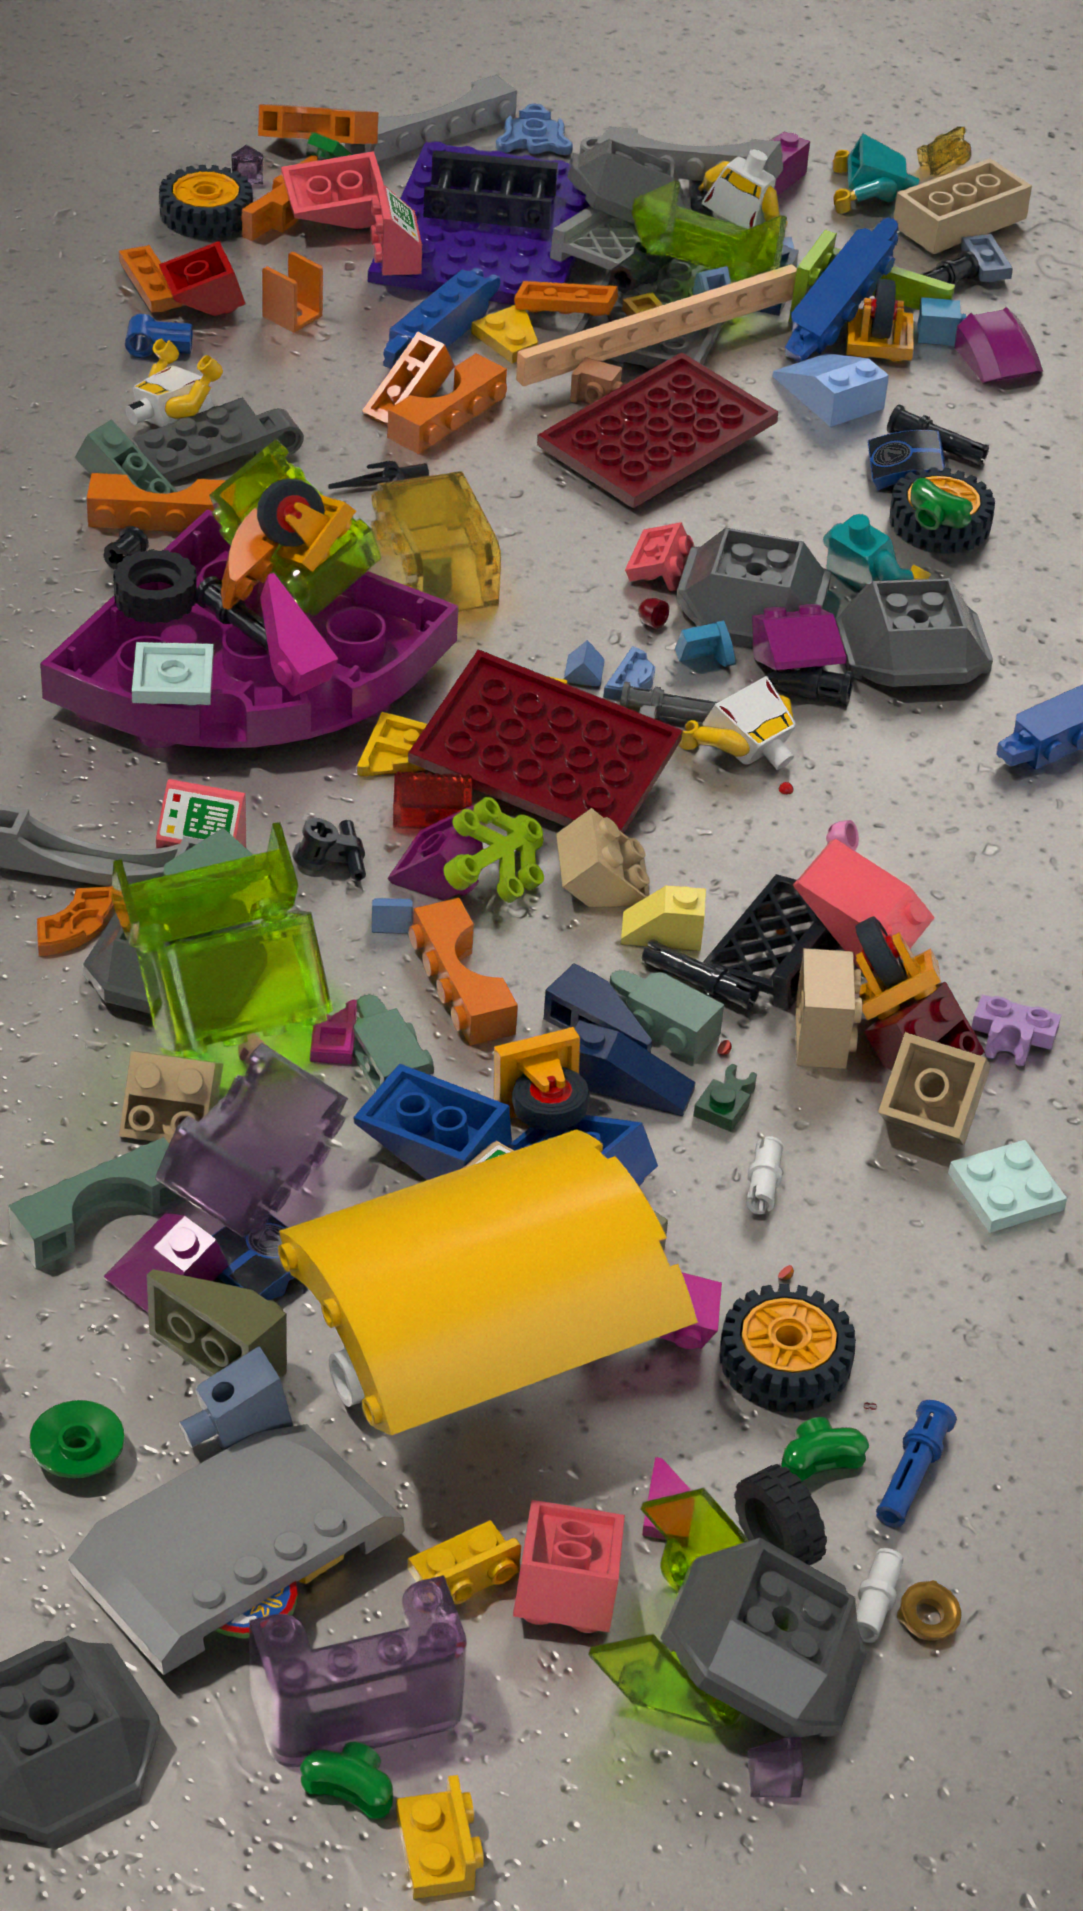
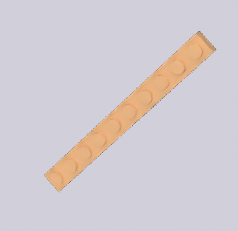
(655, 325)

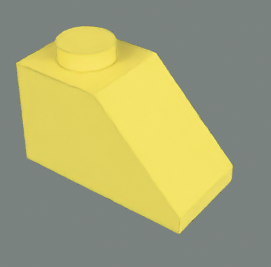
(668, 916)

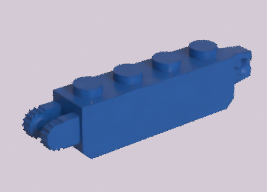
(842, 289)
(444, 313)
(1046, 731)

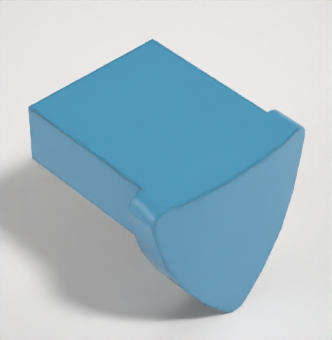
(705, 641)

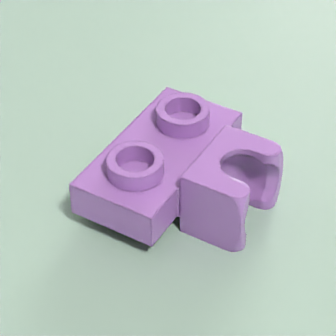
(1014, 1027)

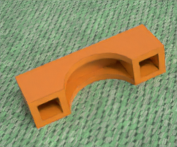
(301, 121)
(425, 421)
(118, 503)
(477, 1002)

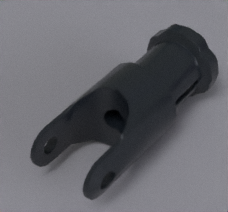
(814, 682)

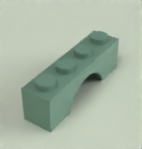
(49, 1219)

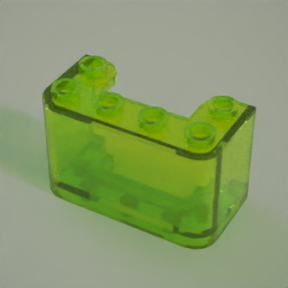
(349, 555)
(236, 984)

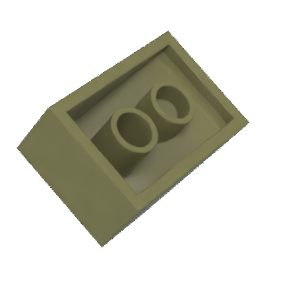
(214, 1321)

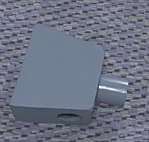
(238, 1403)

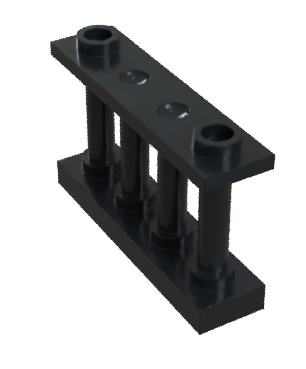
(494, 174)

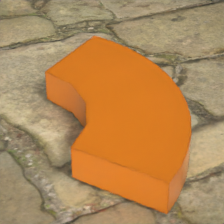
(77, 923)

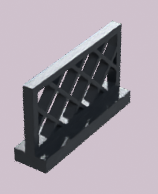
(786, 966)

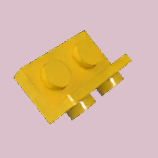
(469, 1561)
(438, 1841)

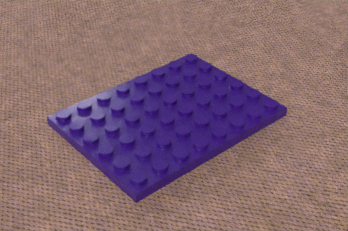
(500, 250)

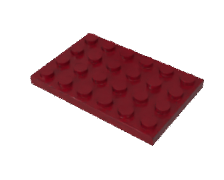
(657, 429)
(544, 743)

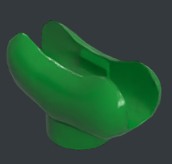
(939, 507)
(824, 1448)
(350, 1777)

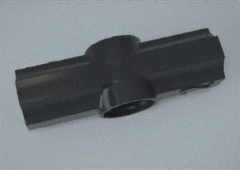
(638, 269)

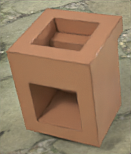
(594, 380)

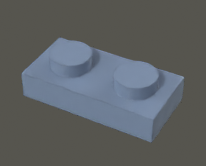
(991, 259)

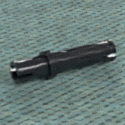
(714, 980)

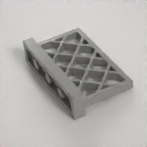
(594, 238)

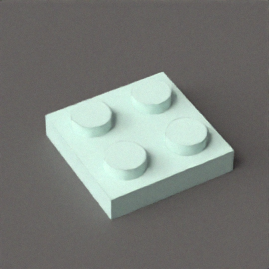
(173, 673)
(1007, 1186)

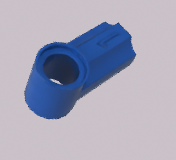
(141, 324)

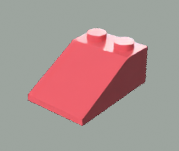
(334, 190)
(850, 888)
(569, 1567)

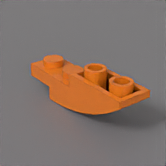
(270, 210)
(247, 561)

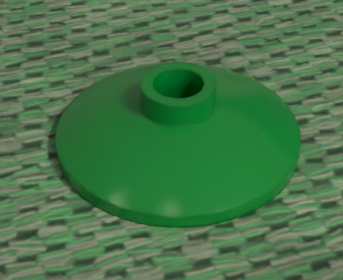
(72, 1426)

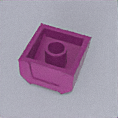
(996, 346)

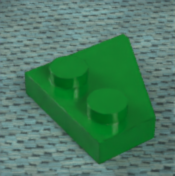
(325, 147)

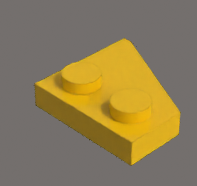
(506, 332)
(390, 746)

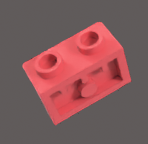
(660, 553)

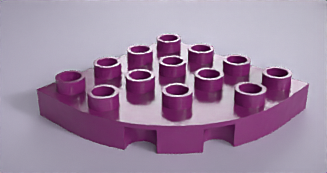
(376, 628)

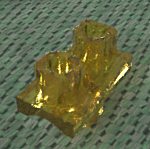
(945, 151)

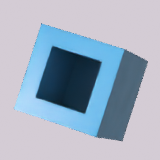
(938, 321)

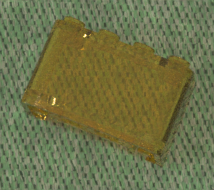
(440, 537)

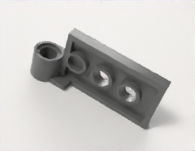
(235, 432)

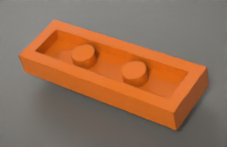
(145, 274)
(566, 298)

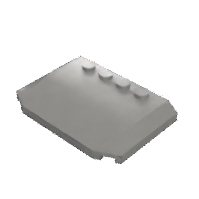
(227, 1539)

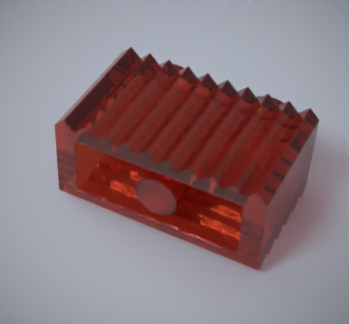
(428, 798)

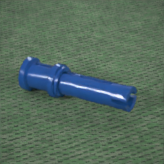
(921, 1447)

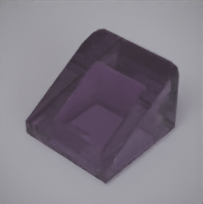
(776, 1769)

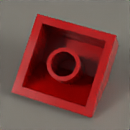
(204, 280)

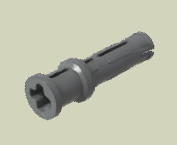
(666, 704)

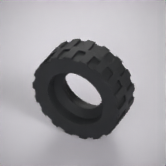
(155, 605)
(782, 1512)

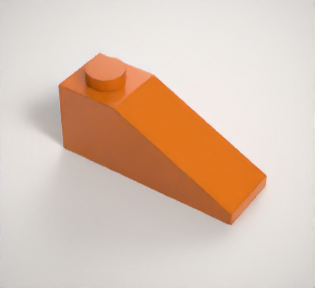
(416, 373)

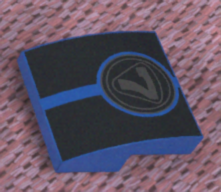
(902, 453)
(255, 1260)

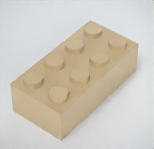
(962, 205)

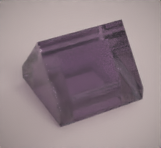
(249, 164)

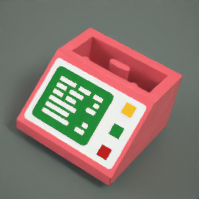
(395, 234)
(199, 812)

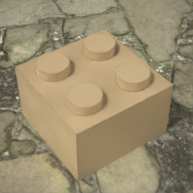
(827, 1008)
(934, 1088)

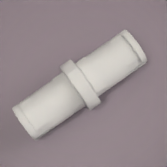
(764, 1175)
(878, 1593)

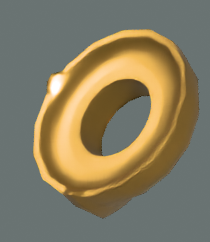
(937, 1596)

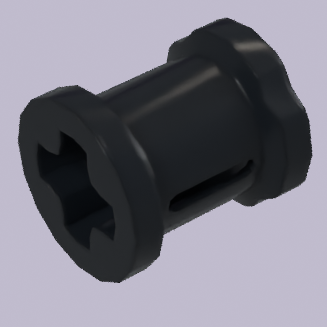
(130, 541)

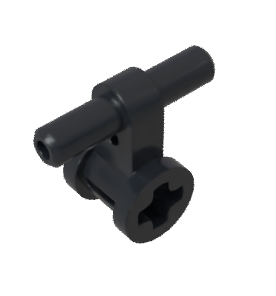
(330, 846)

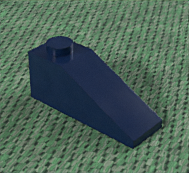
(590, 999)
(629, 1072)

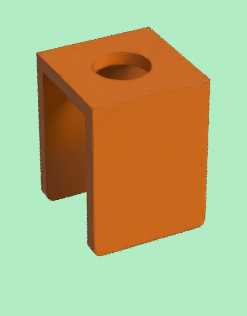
(298, 292)

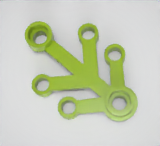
(522, 835)

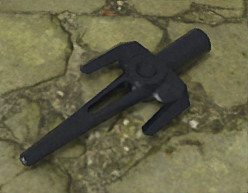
(391, 472)

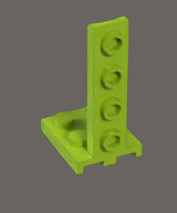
(909, 285)

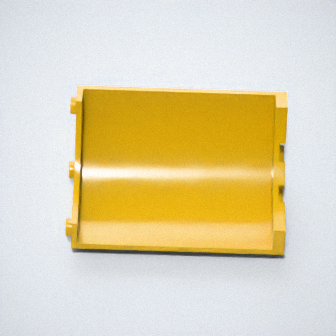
(489, 1278)

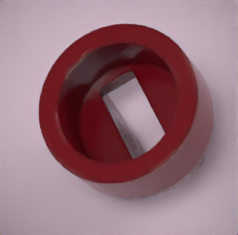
(653, 612)

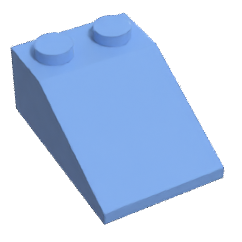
(836, 386)

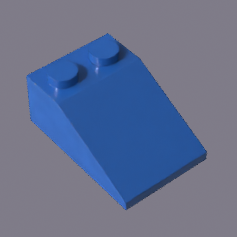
(432, 1121)
(618, 1137)

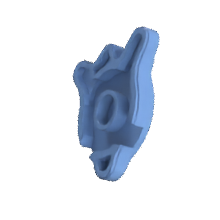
(534, 132)

